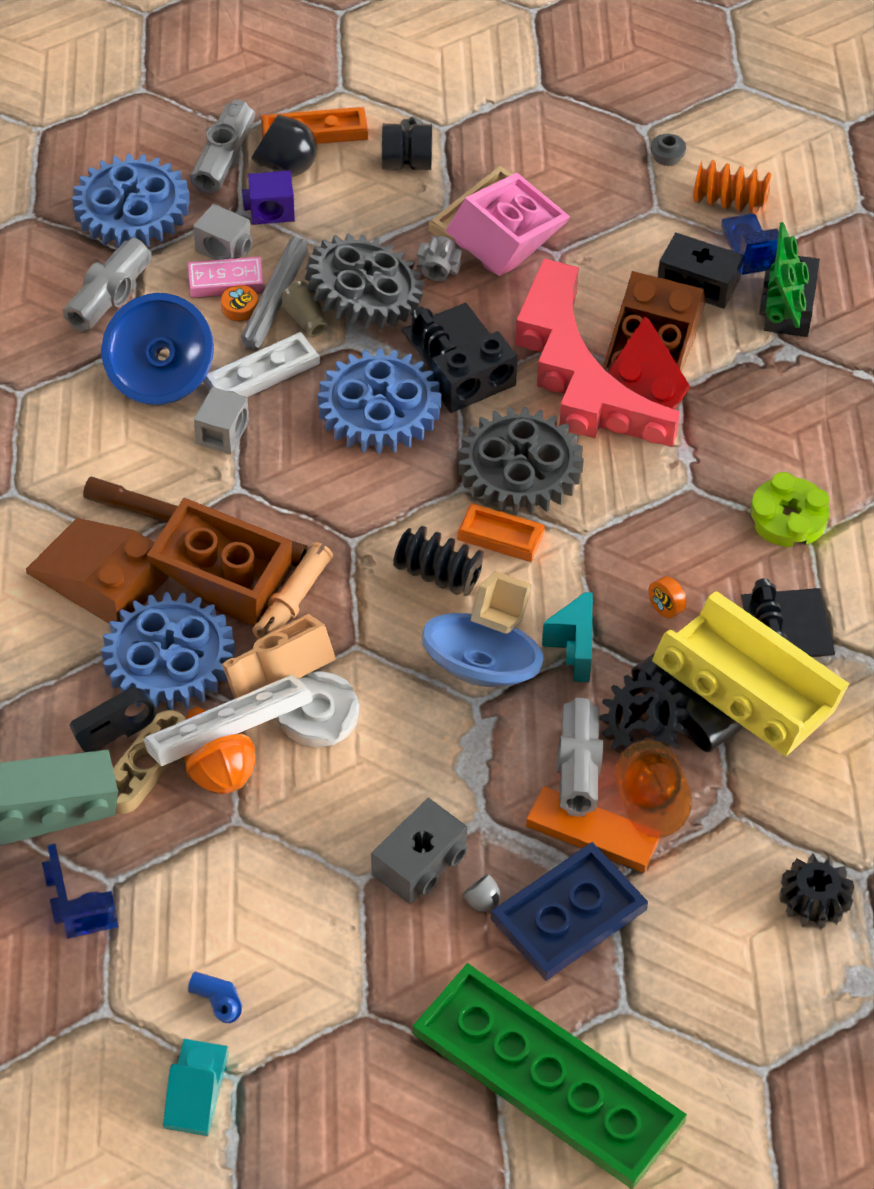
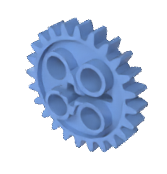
(131, 200)
(379, 401)
(168, 650)

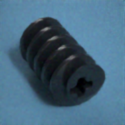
(438, 561)

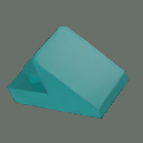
(573, 630)
(194, 1087)

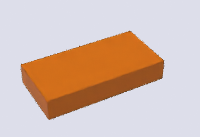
(501, 532)

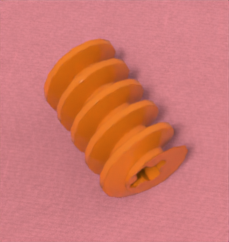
(731, 187)

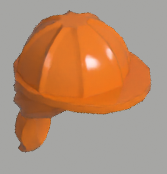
(222, 763)

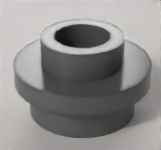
(668, 149)

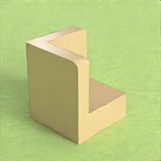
(501, 602)

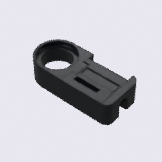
(109, 720)

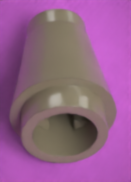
(303, 309)

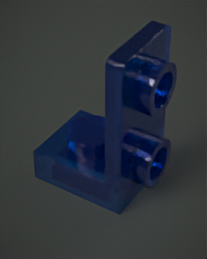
(749, 239)
(83, 915)

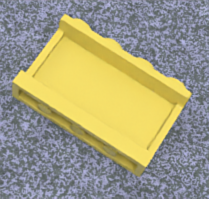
(751, 674)

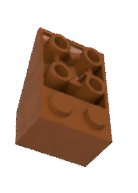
(671, 308)

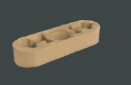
(142, 779)

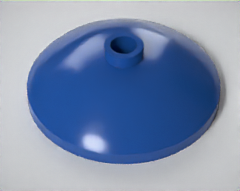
(138, 336)

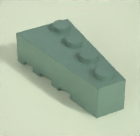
(55, 793)

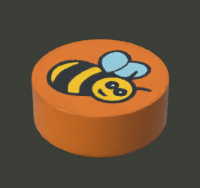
(239, 302)
(667, 597)

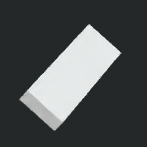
(265, 367)

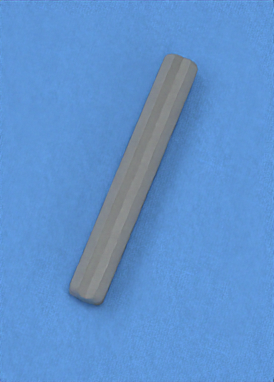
(271, 298)

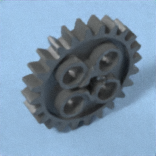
(364, 281)
(520, 461)

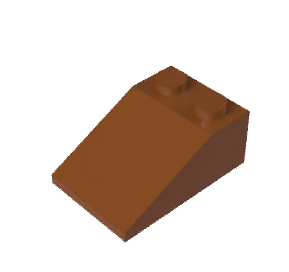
(222, 559)
(99, 568)

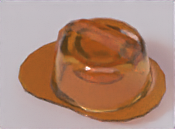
(653, 788)

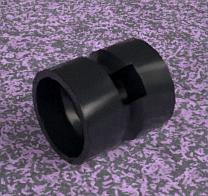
(407, 146)

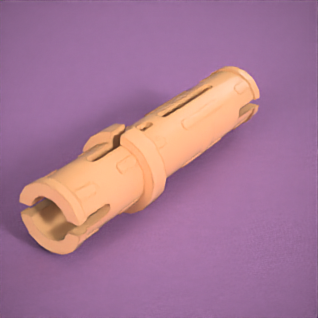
(284, 605)

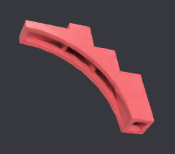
(566, 366)

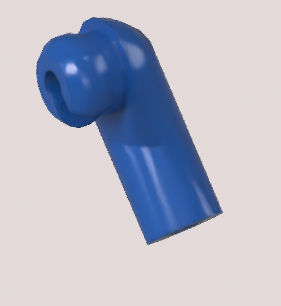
(222, 995)

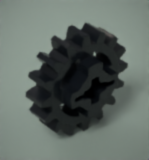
(655, 704)

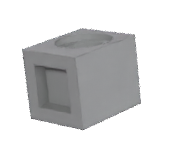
(222, 234)
(221, 420)

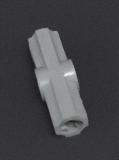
(222, 146)
(107, 285)
(579, 757)

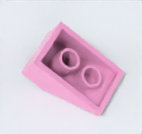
(505, 223)

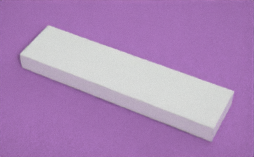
(227, 719)

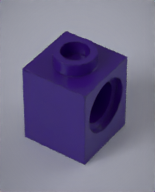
(269, 197)

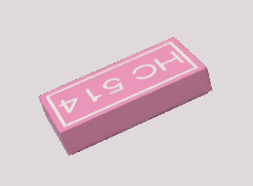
(216, 276)

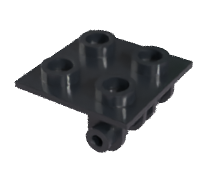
(443, 331)
(793, 615)

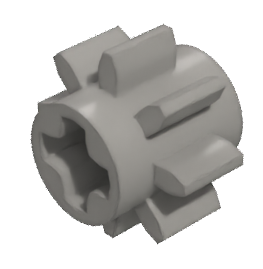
(439, 258)

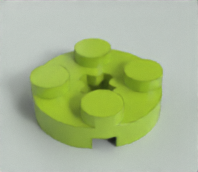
(791, 492)

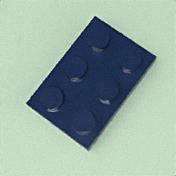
(569, 911)

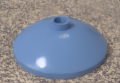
(481, 653)

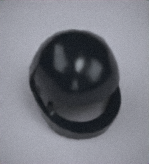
(287, 147)

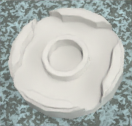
(328, 717)

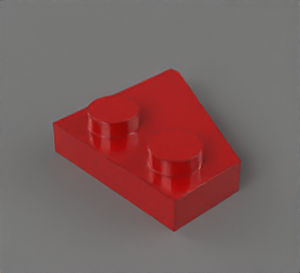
(649, 368)

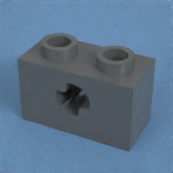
(420, 851)

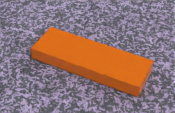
(328, 125)
(609, 832)

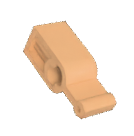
(284, 652)

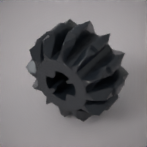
(816, 891)

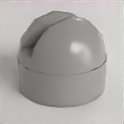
(483, 894)

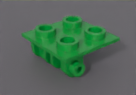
(786, 281)

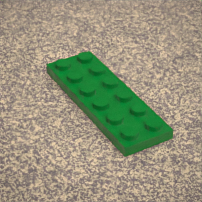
(550, 1075)

